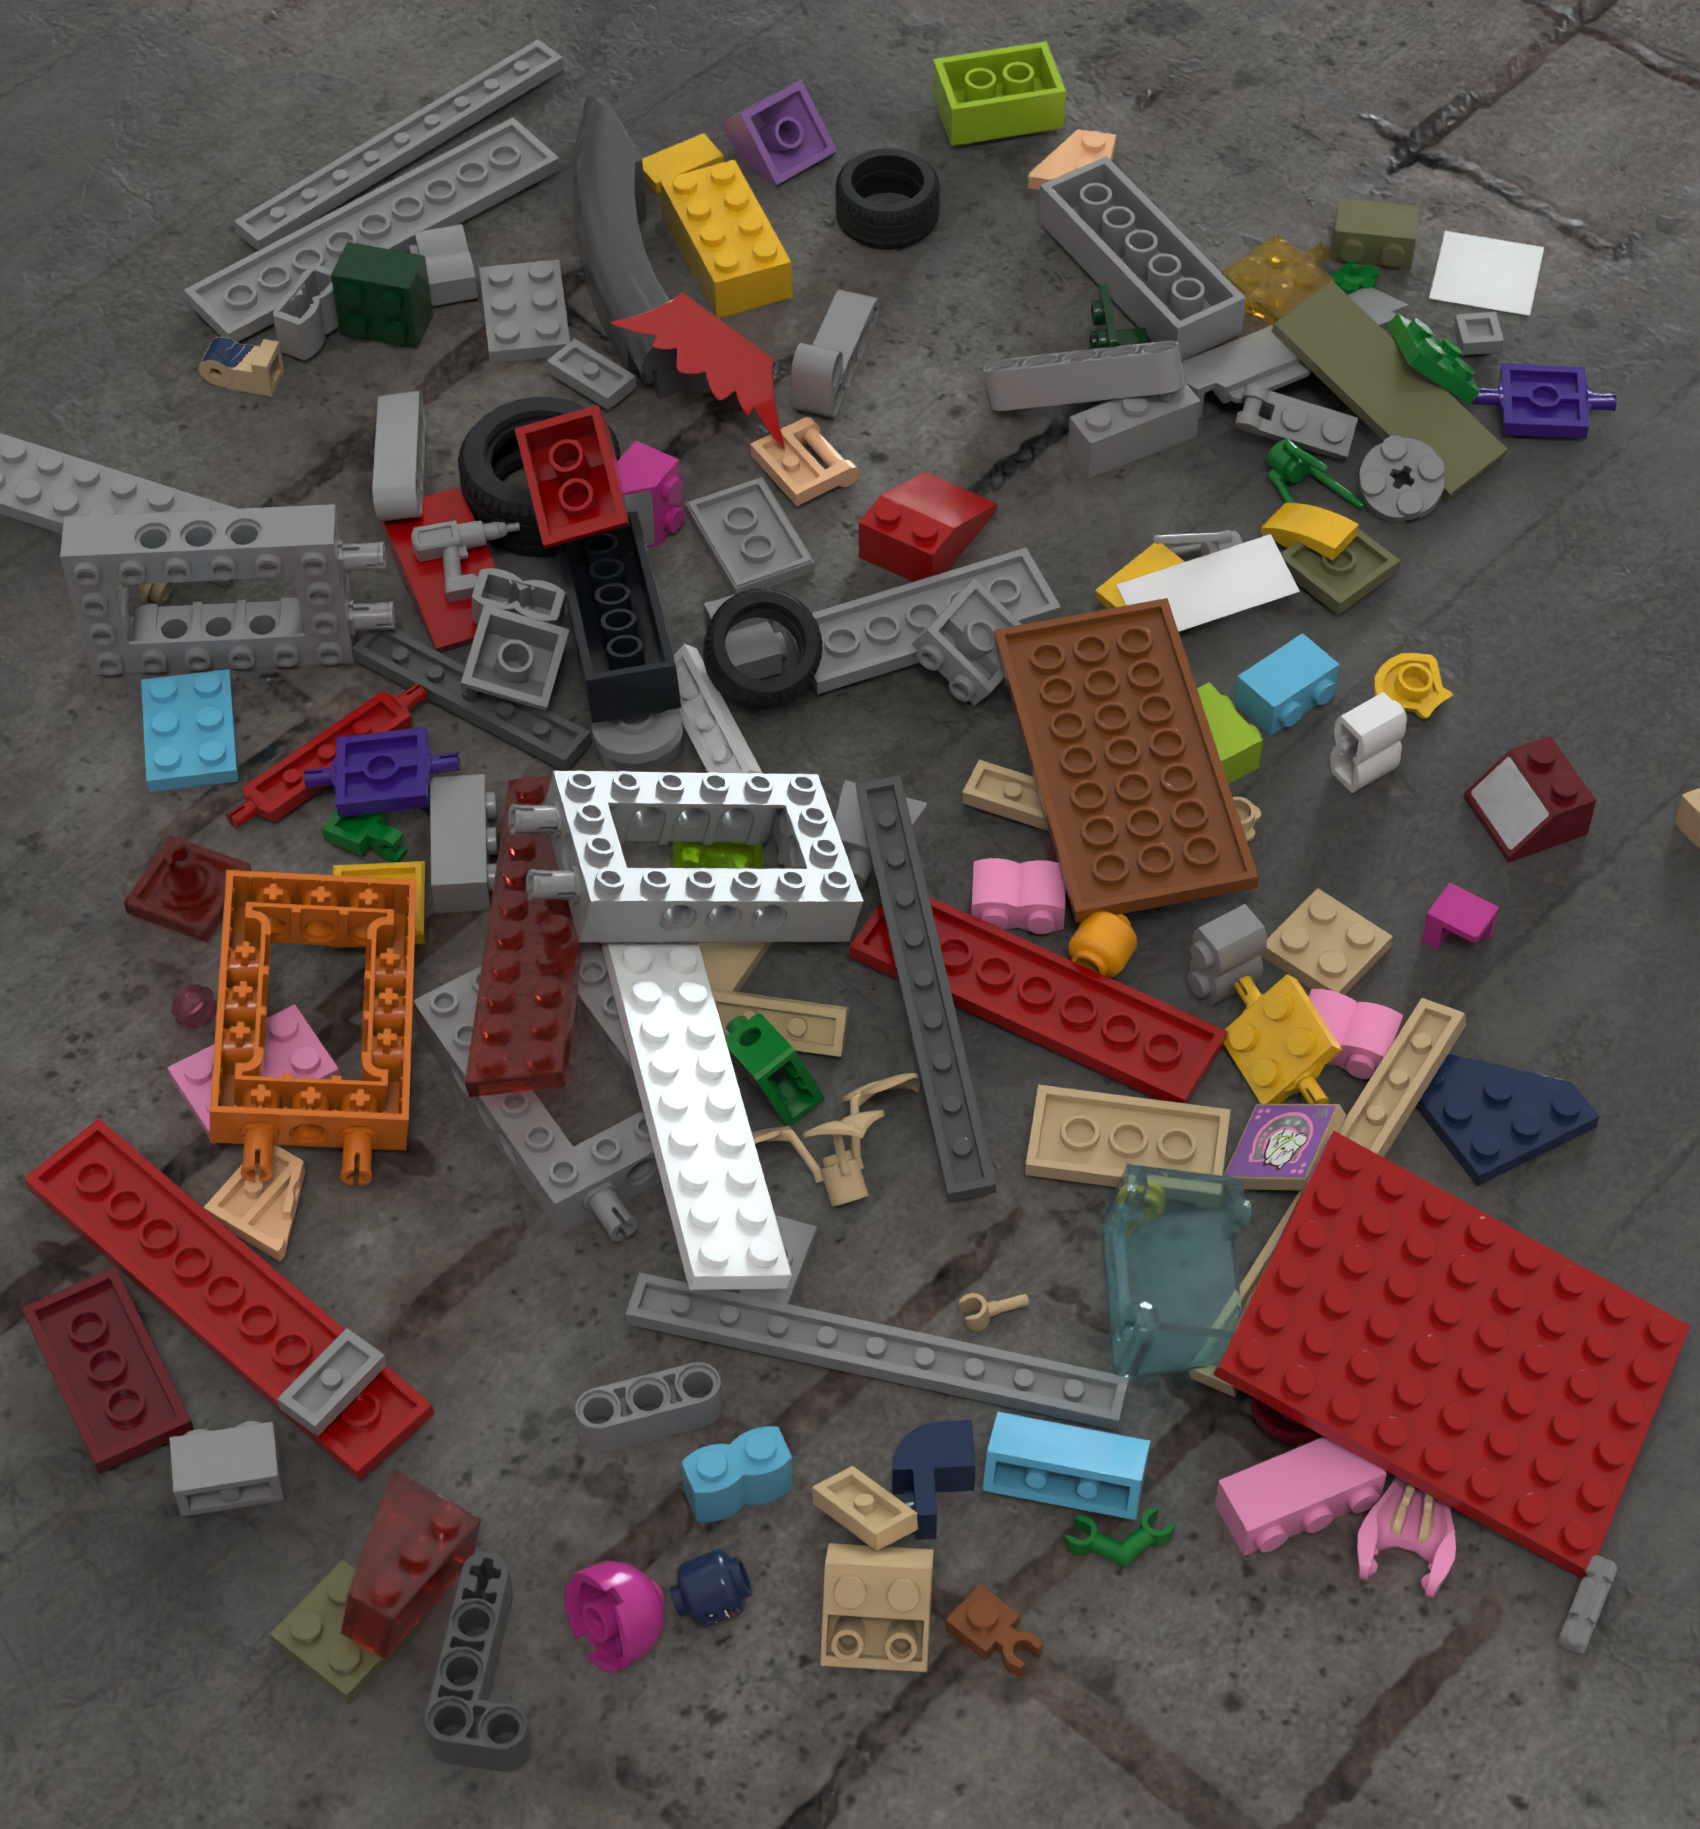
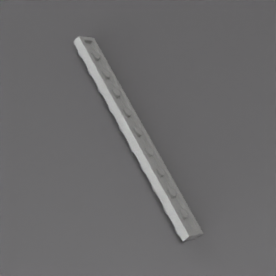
(398, 145)
(879, 1351)

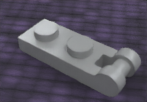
(1301, 422)

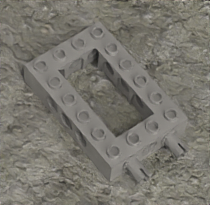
(221, 545)
(599, 810)
(562, 1179)

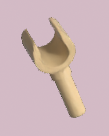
(987, 1309)

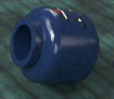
(711, 1588)

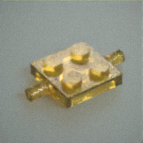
(1278, 277)

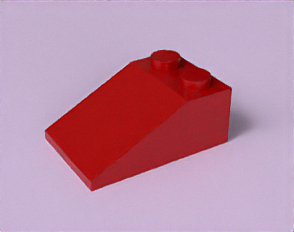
(572, 476)
(922, 526)

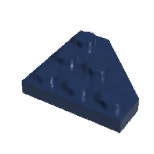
(1501, 1114)

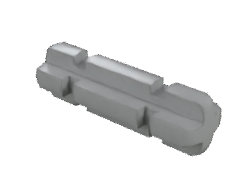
(1587, 1604)

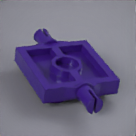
(1544, 400)
(382, 771)

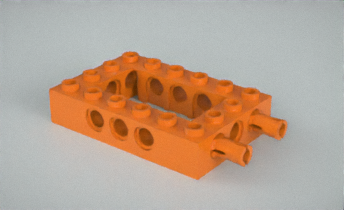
(311, 1111)

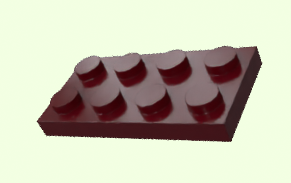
(107, 1369)

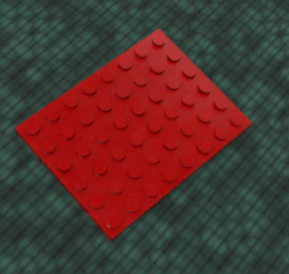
(1455, 1353)

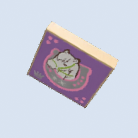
(1283, 1144)

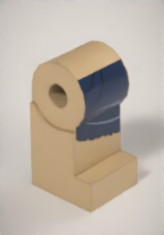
(243, 366)

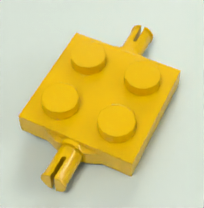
(1280, 1042)

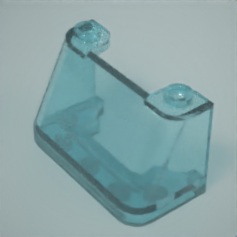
(1171, 1269)

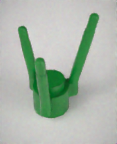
(1294, 464)

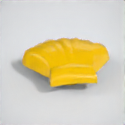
(1412, 682)

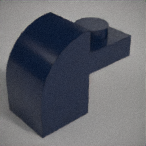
(933, 1461)

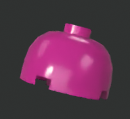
(616, 1612)

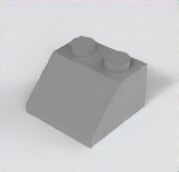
(514, 657)

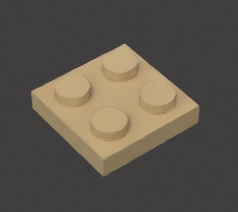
(1326, 944)

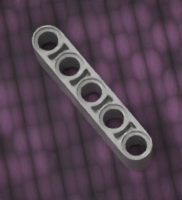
(1084, 376)
(399, 456)

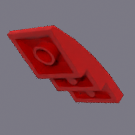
(446, 622)

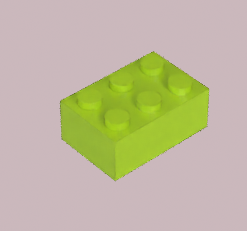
(999, 93)

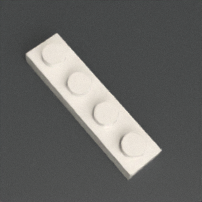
(709, 719)

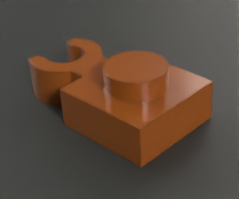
(989, 1626)

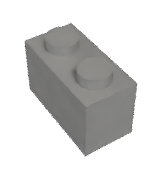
(226, 1468)

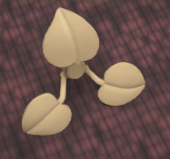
(842, 1170)

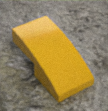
(1313, 527)

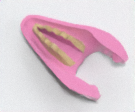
(1411, 1522)

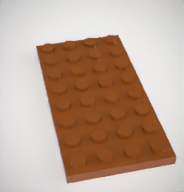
(1124, 760)

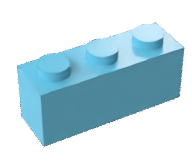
(1066, 1465)

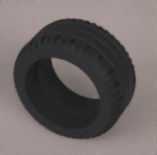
(887, 172)
(771, 605)

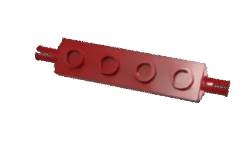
(283, 785)

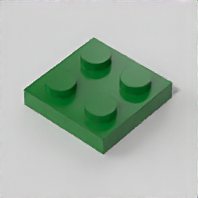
(1434, 358)

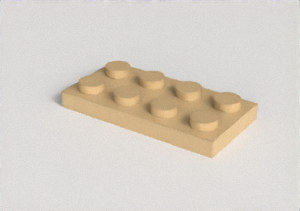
(1097, 1134)

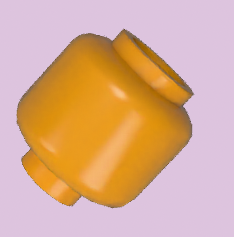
(1103, 943)

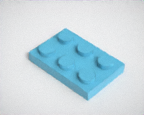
(189, 730)

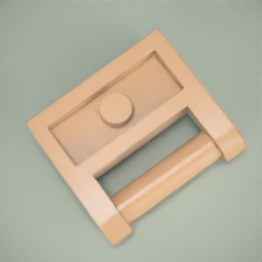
(796, 469)

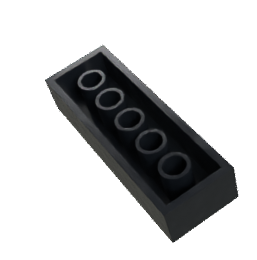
(618, 624)

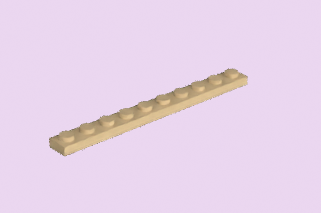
(1376, 1115)

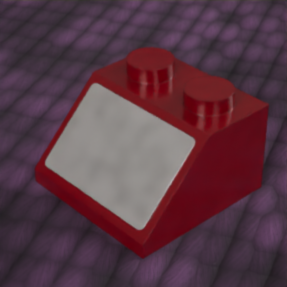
(1531, 800)

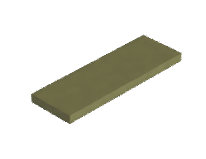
(1380, 387)

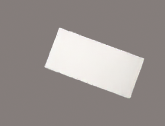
(1216, 583)

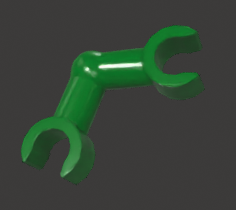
(1123, 1551)

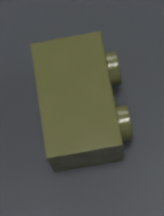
(1375, 233)

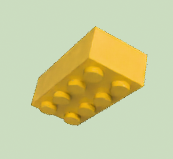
(726, 239)

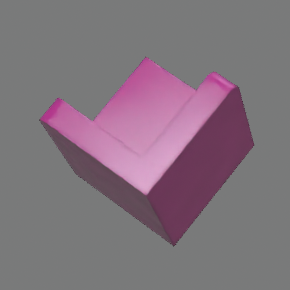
(1459, 913)

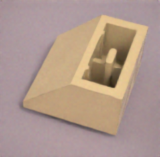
(876, 1607)

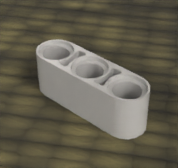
(630, 1425)

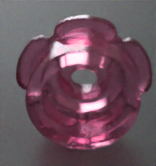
(194, 1006)

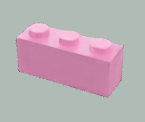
(1296, 1494)

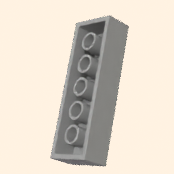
(1142, 258)

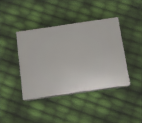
(749, 537)

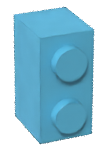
(1286, 684)

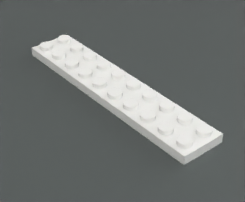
(696, 1117)

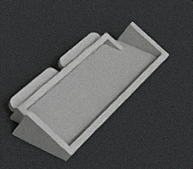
(1265, 359)

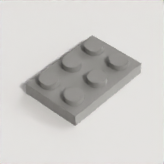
(524, 310)

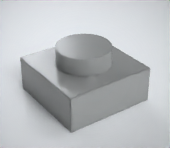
(1478, 333)

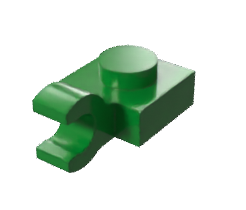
(364, 831)

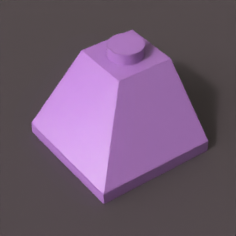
(780, 134)

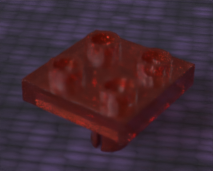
(184, 888)

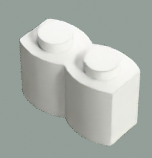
(1368, 742)

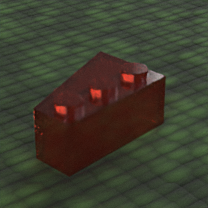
(406, 1563)

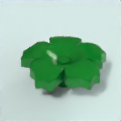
(1353, 278)

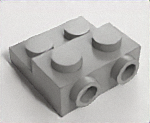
(963, 642)

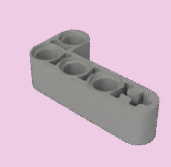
(827, 367)

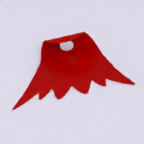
(717, 349)

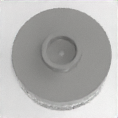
(640, 742)

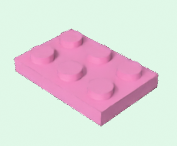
(288, 1049)

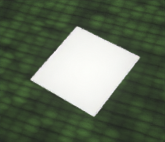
(1486, 273)

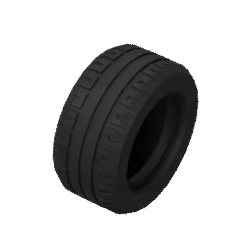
(493, 452)

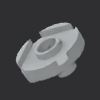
(1408, 502)

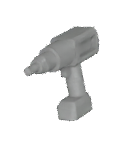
(451, 543)

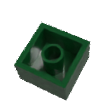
(382, 295)

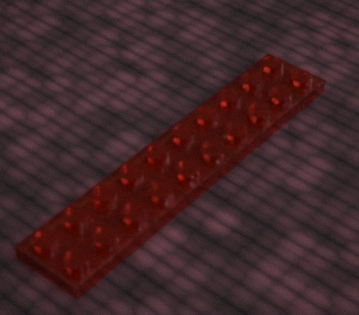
(526, 970)

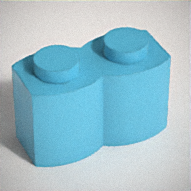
(728, 1476)

